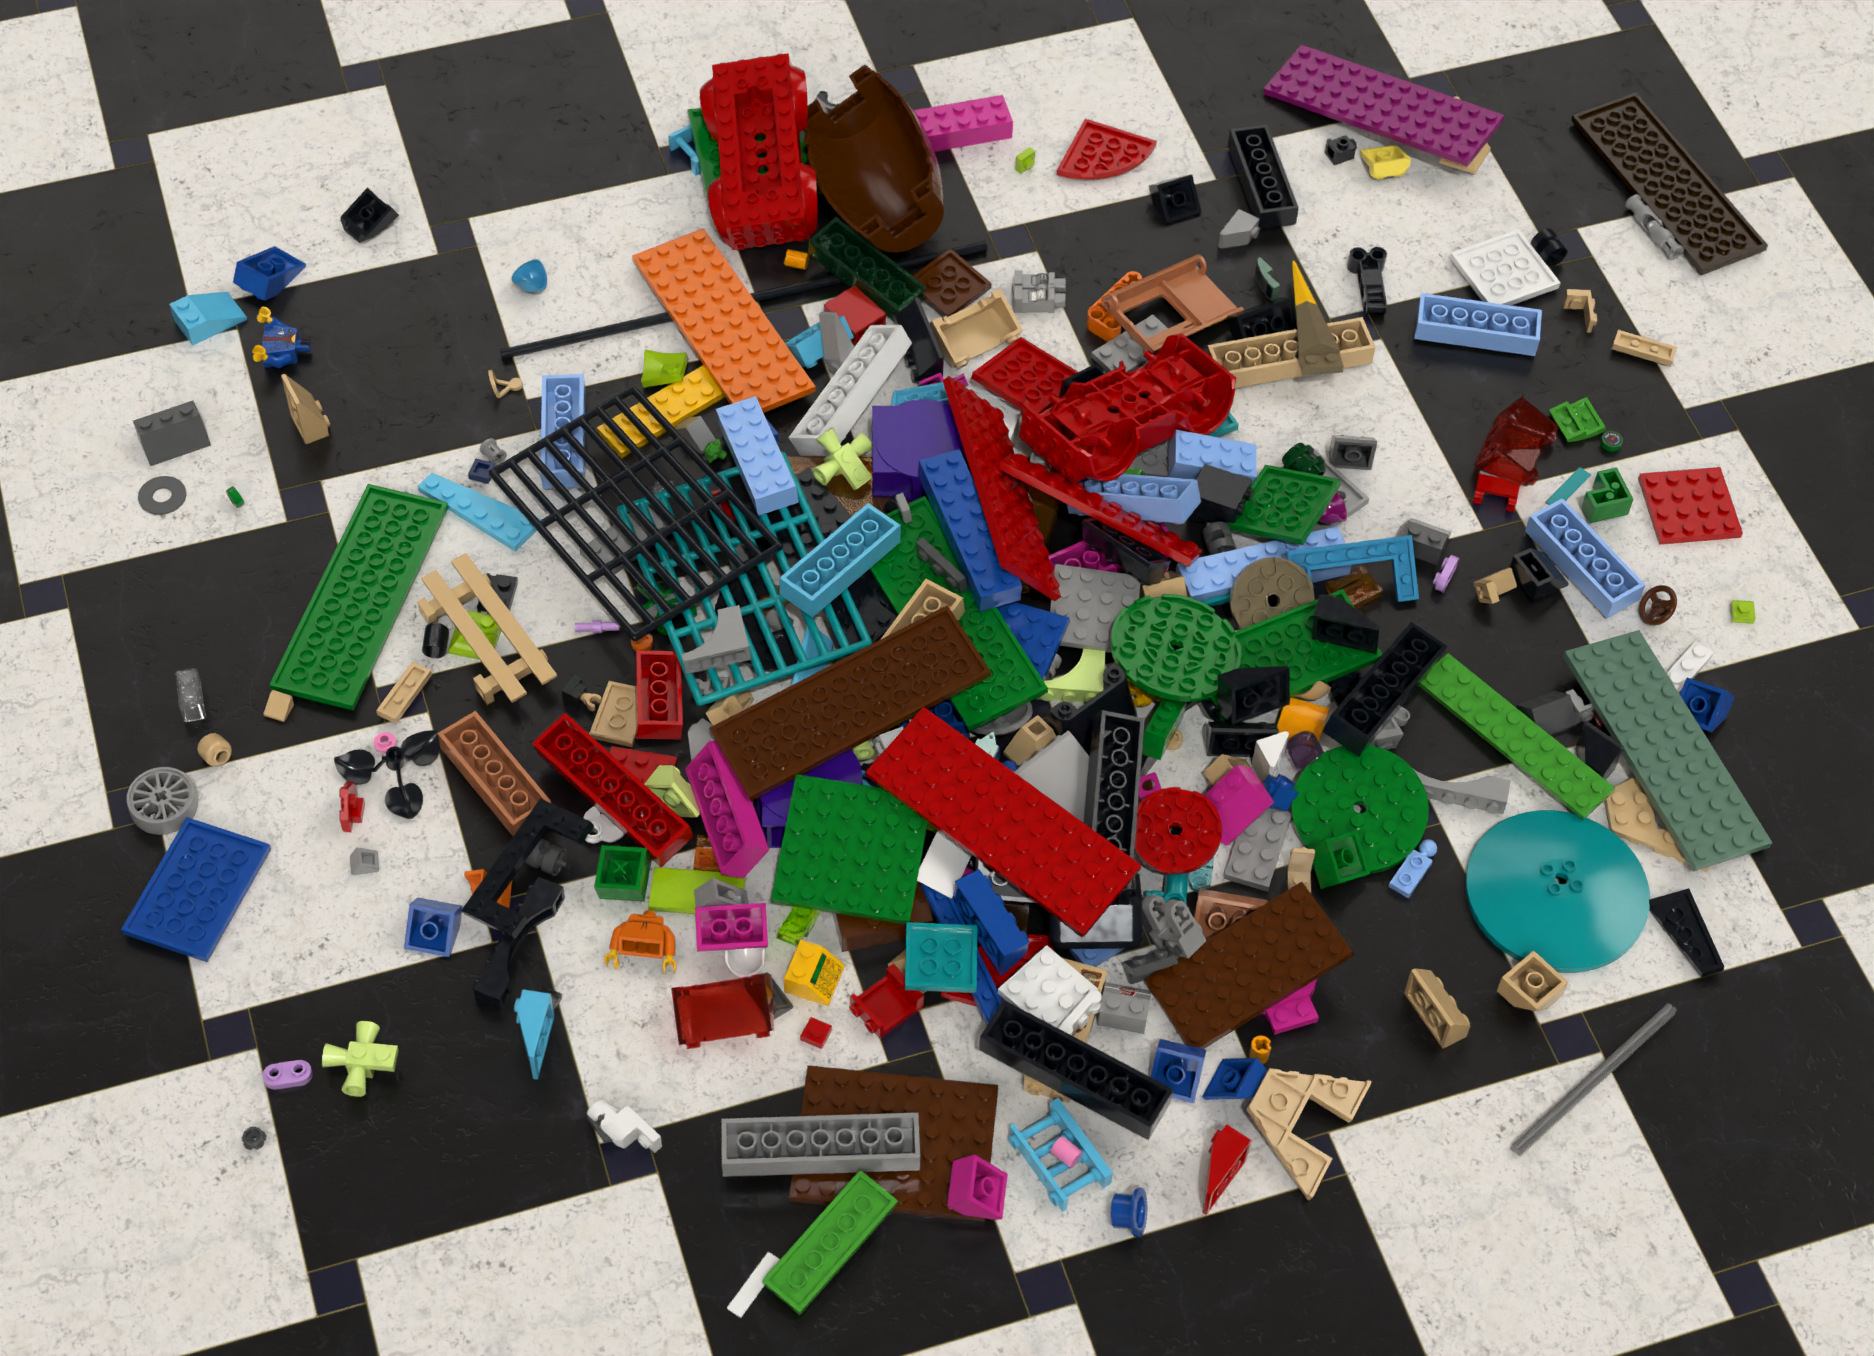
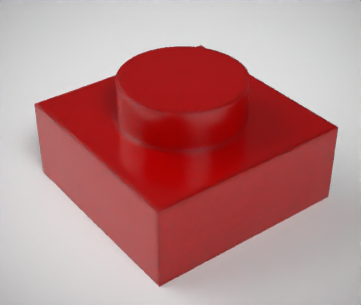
(816, 1033)

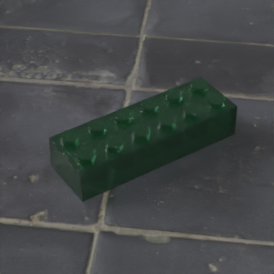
(866, 267)

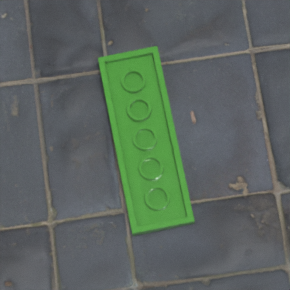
(829, 1242)

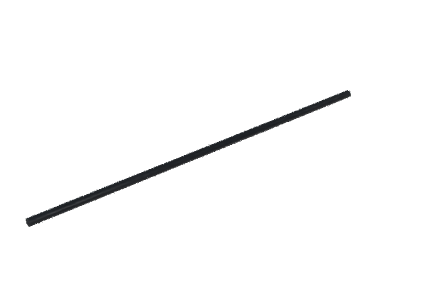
(757, 296)

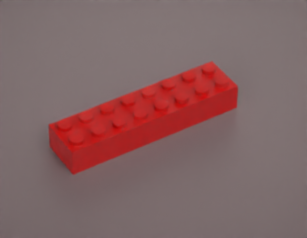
(613, 789)

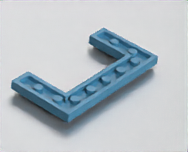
(1396, 549)

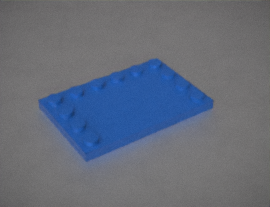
(196, 889)

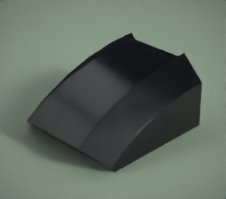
(367, 216)

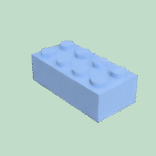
(1191, 451)

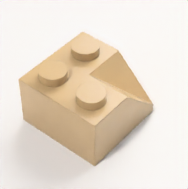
(1532, 984)

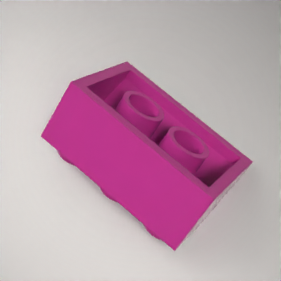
(1239, 801)
(731, 927)

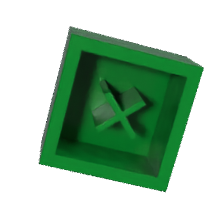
(622, 873)

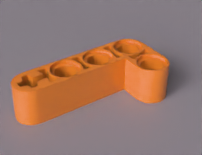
(1101, 321)

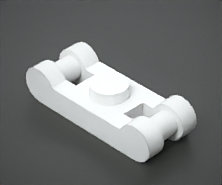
(1080, 1015)

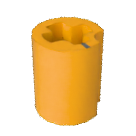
(796, 259)
(1260, 1049)

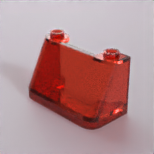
(1516, 443)
(724, 1010)

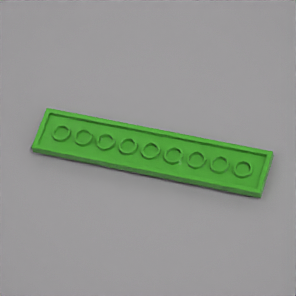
(1516, 737)

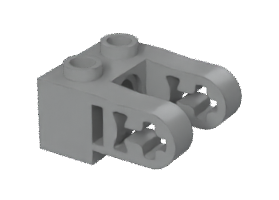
(1179, 935)

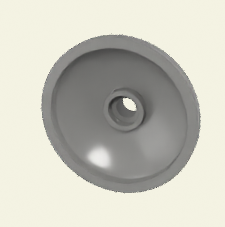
(1008, 722)

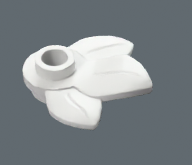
(604, 828)

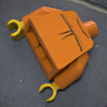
(643, 937)

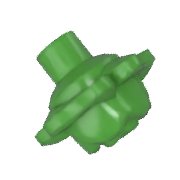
(714, 451)

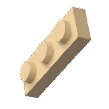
(1644, 348)
(404, 692)

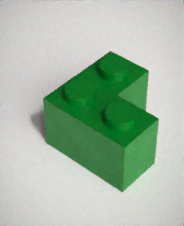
(1609, 498)

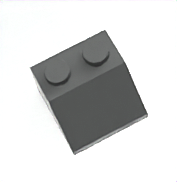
(1352, 452)
(1427, 540)

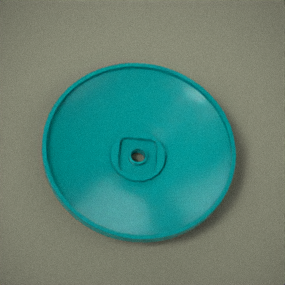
(1568, 924)

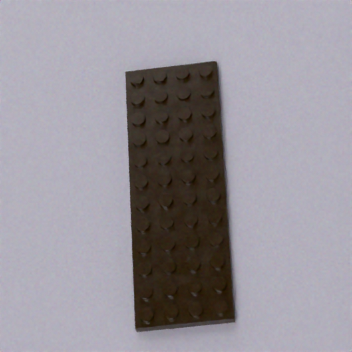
(1669, 182)

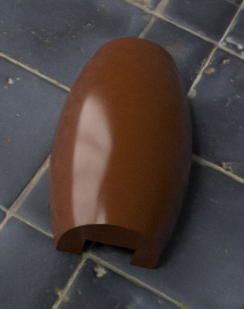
(876, 164)

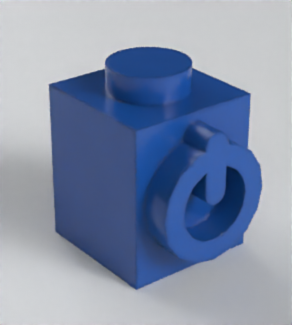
(1281, 791)

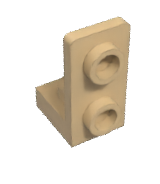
(1581, 300)
(1494, 585)
(1300, 867)

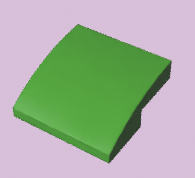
(1577, 420)

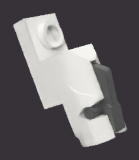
(622, 1126)

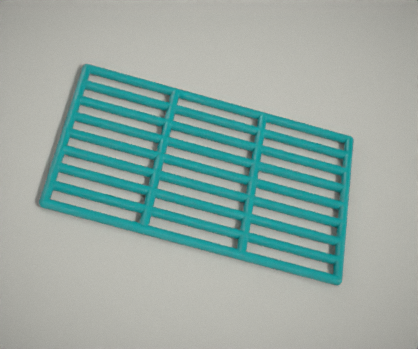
(755, 606)

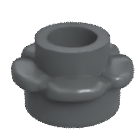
(253, 1132)

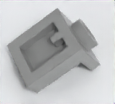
(1582, 712)

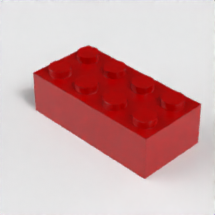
(658, 695)

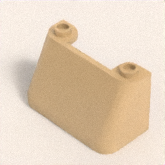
(976, 329)

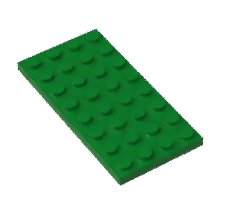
(1289, 642)

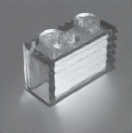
(190, 695)

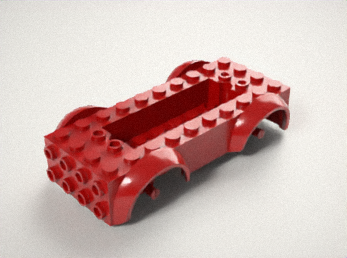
(737, 105)
(1090, 442)

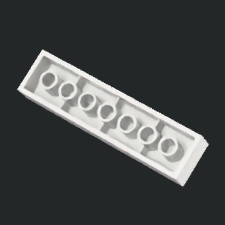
(851, 387)

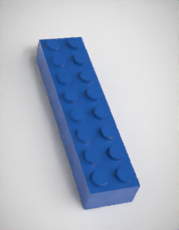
(966, 529)

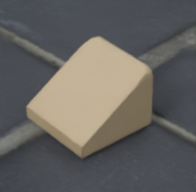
(278, 706)

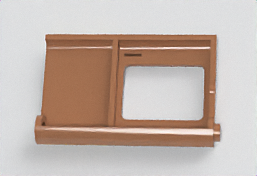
(1185, 289)

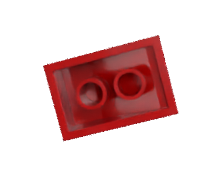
(1226, 1159)

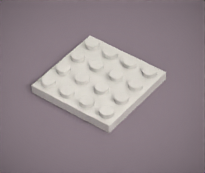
(1505, 269)

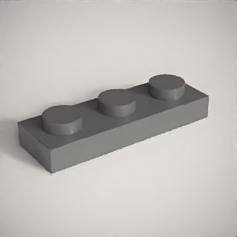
(941, 565)

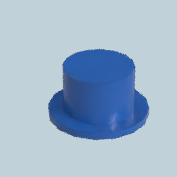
(1130, 1211)

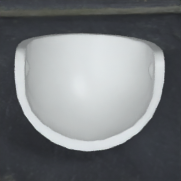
(745, 961)

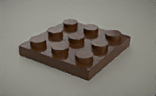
(951, 283)

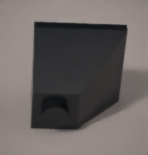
(1175, 198)
(1598, 750)

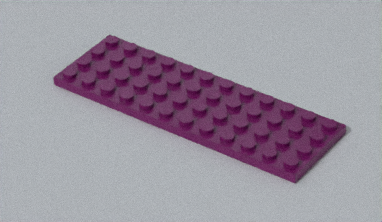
(1384, 105)

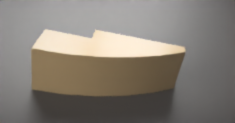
(729, 706)

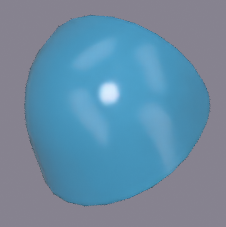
(530, 276)

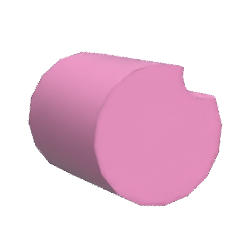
(1066, 1152)

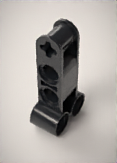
(1368, 269)

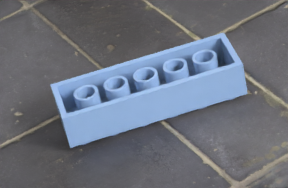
(1478, 324)
(561, 403)
(757, 456)
(1149, 496)
(1585, 558)

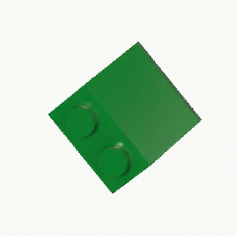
(1339, 859)

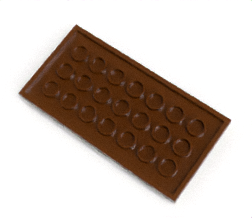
(1249, 967)

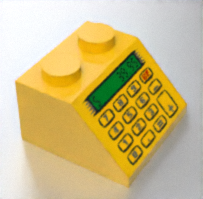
(813, 973)

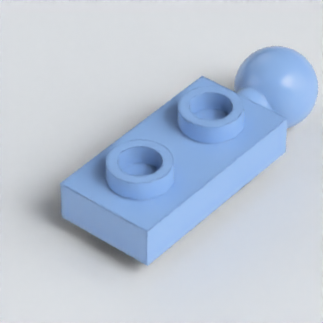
(1413, 868)

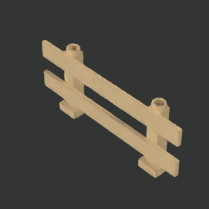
(451, 601)

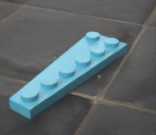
(487, 514)

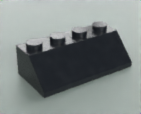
(924, 353)
(1122, 549)

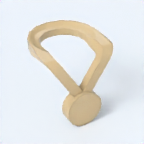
(515, 384)

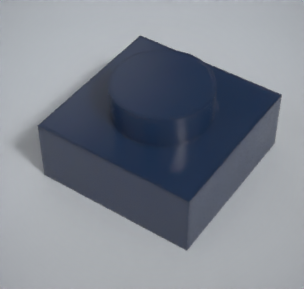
(480, 471)

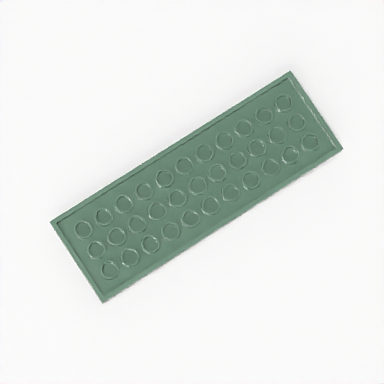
(1667, 750)

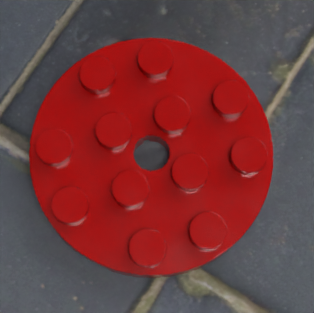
(1182, 852)

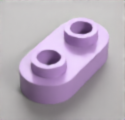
(1442, 579)
(286, 1074)

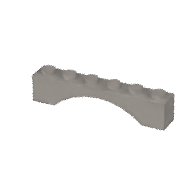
(1484, 794)

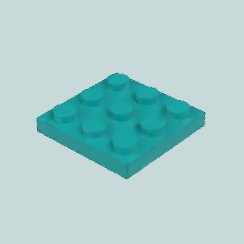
(941, 957)

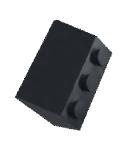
(1263, 319)
(1236, 739)

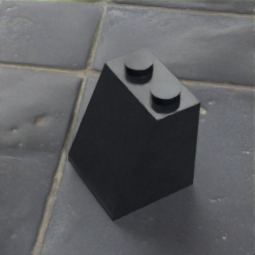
(1221, 495)

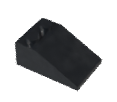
(1344, 625)
(1252, 692)

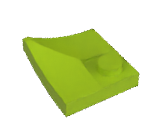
(663, 368)

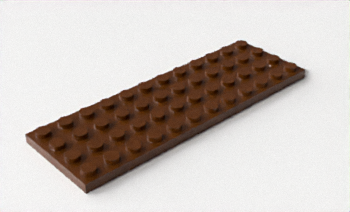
(849, 702)

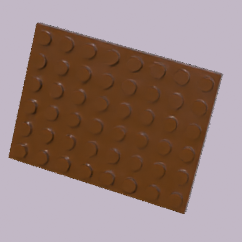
(953, 1124)

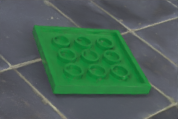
(1286, 504)

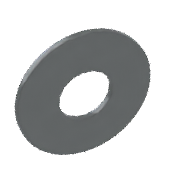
(177, 498)

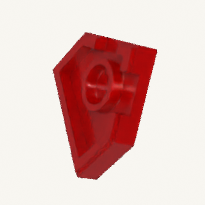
(351, 806)

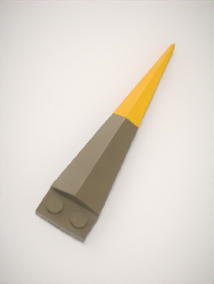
(1316, 345)

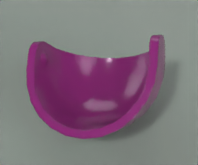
(1335, 511)

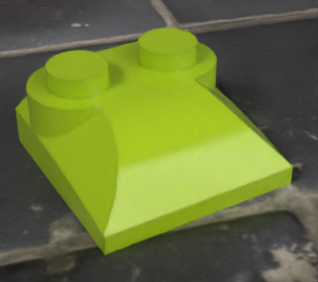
(487, 625)

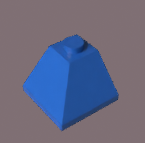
(1706, 703)
(1235, 1079)

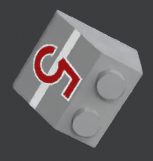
(1124, 1008)

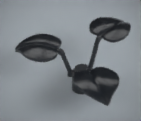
(402, 800)

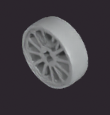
(161, 800)

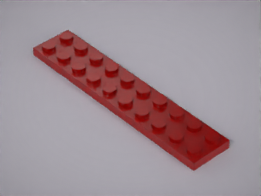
(1096, 507)

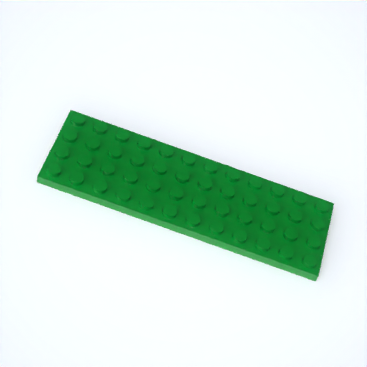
(359, 597)
(1012, 676)

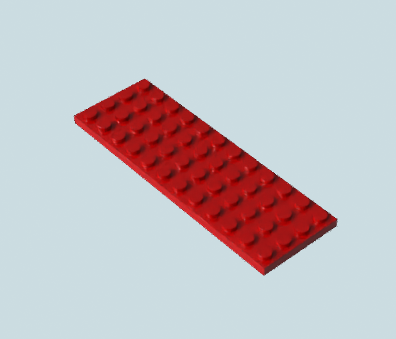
(1002, 496)
(1003, 821)

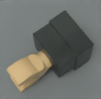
(575, 693)

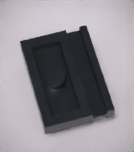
(504, 587)

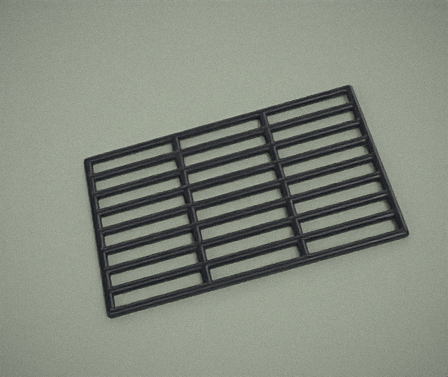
(657, 536)

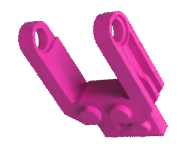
(1293, 1011)

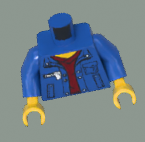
(279, 343)

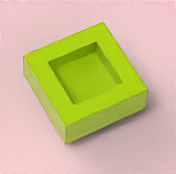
(1025, 160)
(1742, 611)

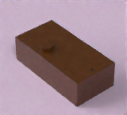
(865, 932)

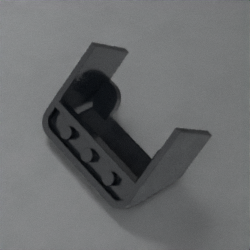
(1116, 929)

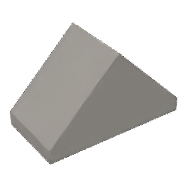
(695, 433)

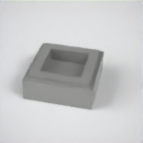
(903, 508)

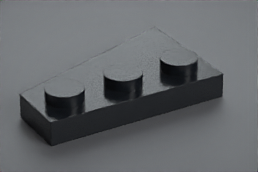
(876, 620)

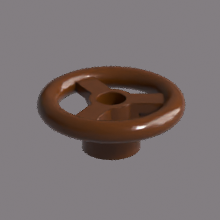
(1660, 608)

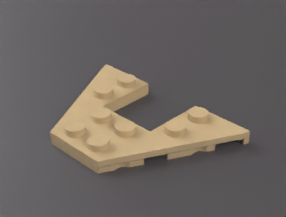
(1633, 818)
(1278, 1107)

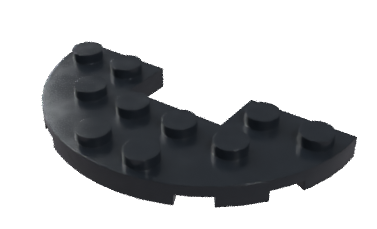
(752, 624)

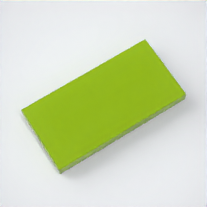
(674, 888)

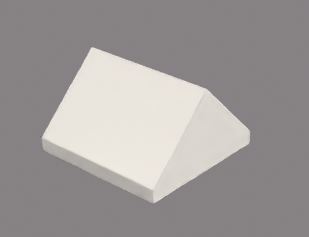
(1269, 755)

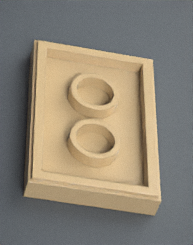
(616, 715)

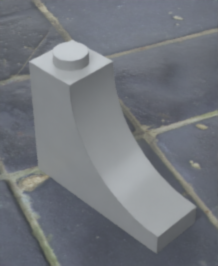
(724, 647)

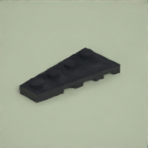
(1685, 926)

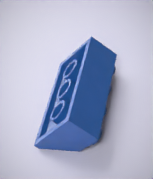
(995, 926)

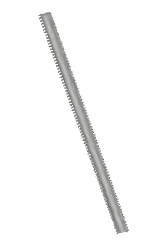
(1593, 1079)

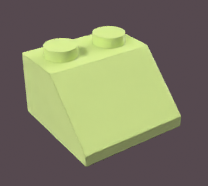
(673, 790)

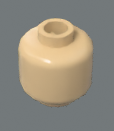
(214, 749)

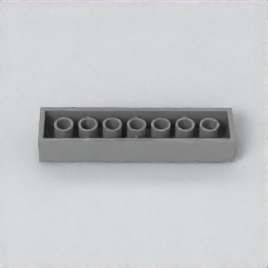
(820, 1144)

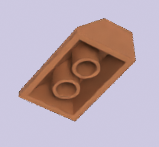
(1220, 910)

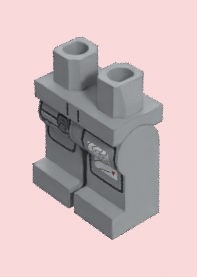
(1037, 292)

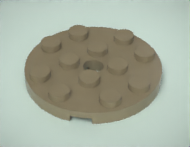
(1262, 579)

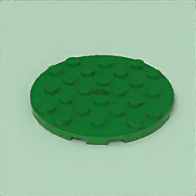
(1143, 648)
(1381, 782)

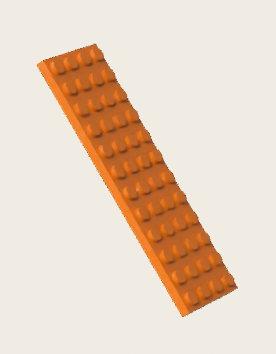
(722, 322)

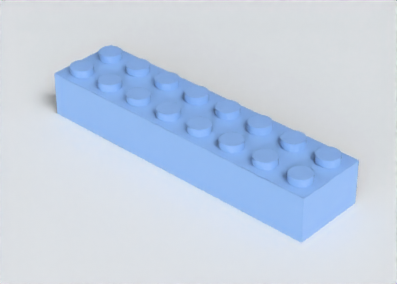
(1216, 573)

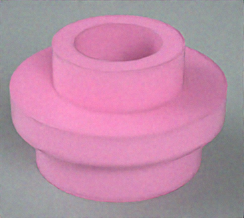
(383, 747)

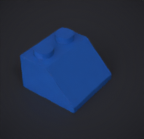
(432, 926)
(1179, 1068)

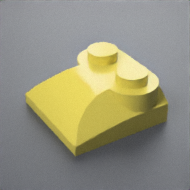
(1386, 161)

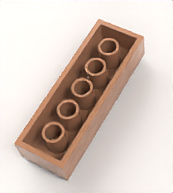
(491, 770)

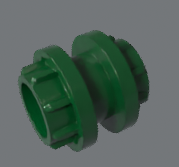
(1301, 459)

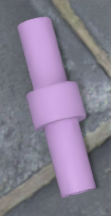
(596, 626)

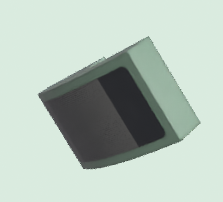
(1264, 278)

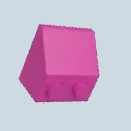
(977, 1188)

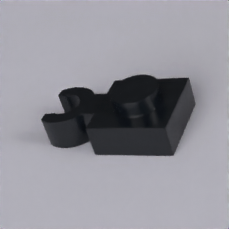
(1344, 685)

